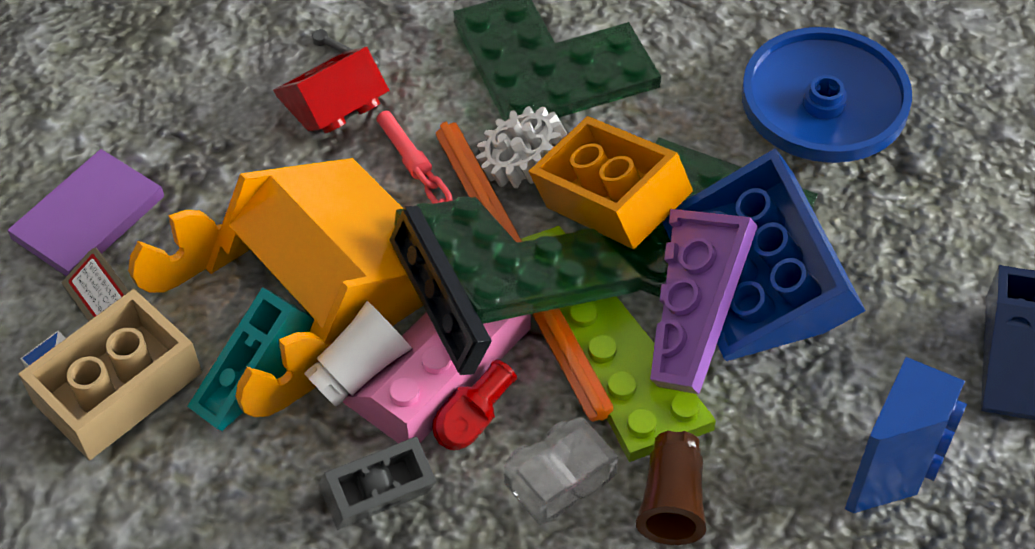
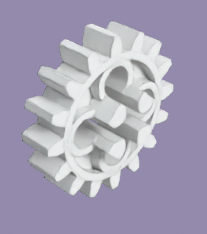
(519, 145)

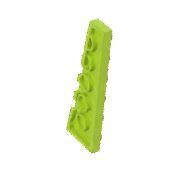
(623, 363)

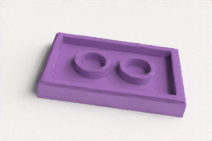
(86, 212)

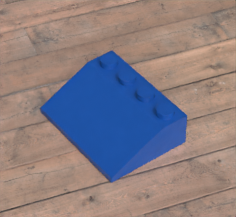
(791, 274)

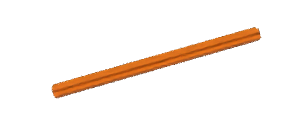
(552, 322)

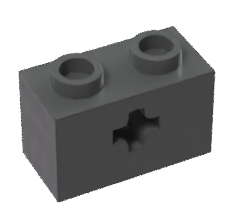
(377, 482)

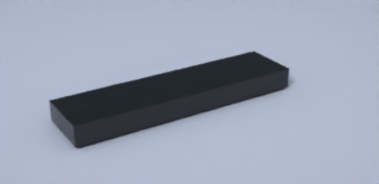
(440, 291)

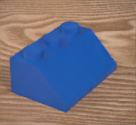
(908, 436)

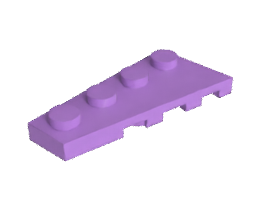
(701, 280)

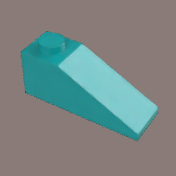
(253, 346)

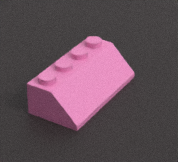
(417, 384)

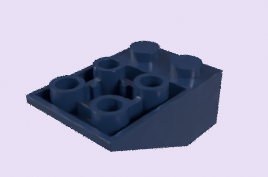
(1010, 344)

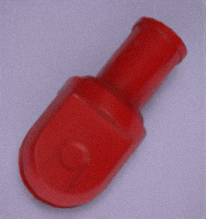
(471, 408)

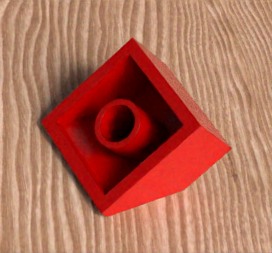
(333, 90)

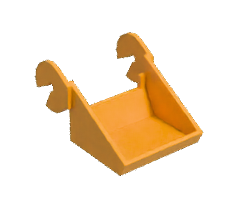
(324, 240)

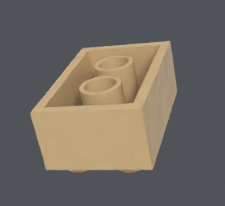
(111, 373)

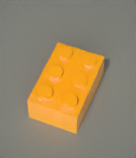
(611, 181)

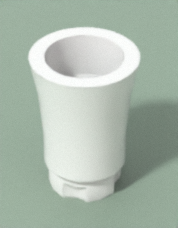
(357, 355)

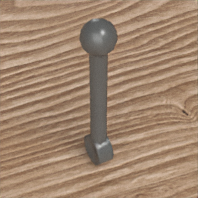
(320, 38)

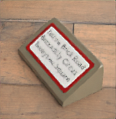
(93, 284)

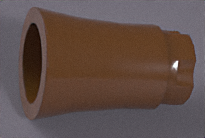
(673, 491)

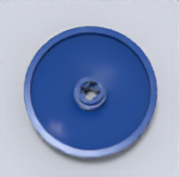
(826, 94)

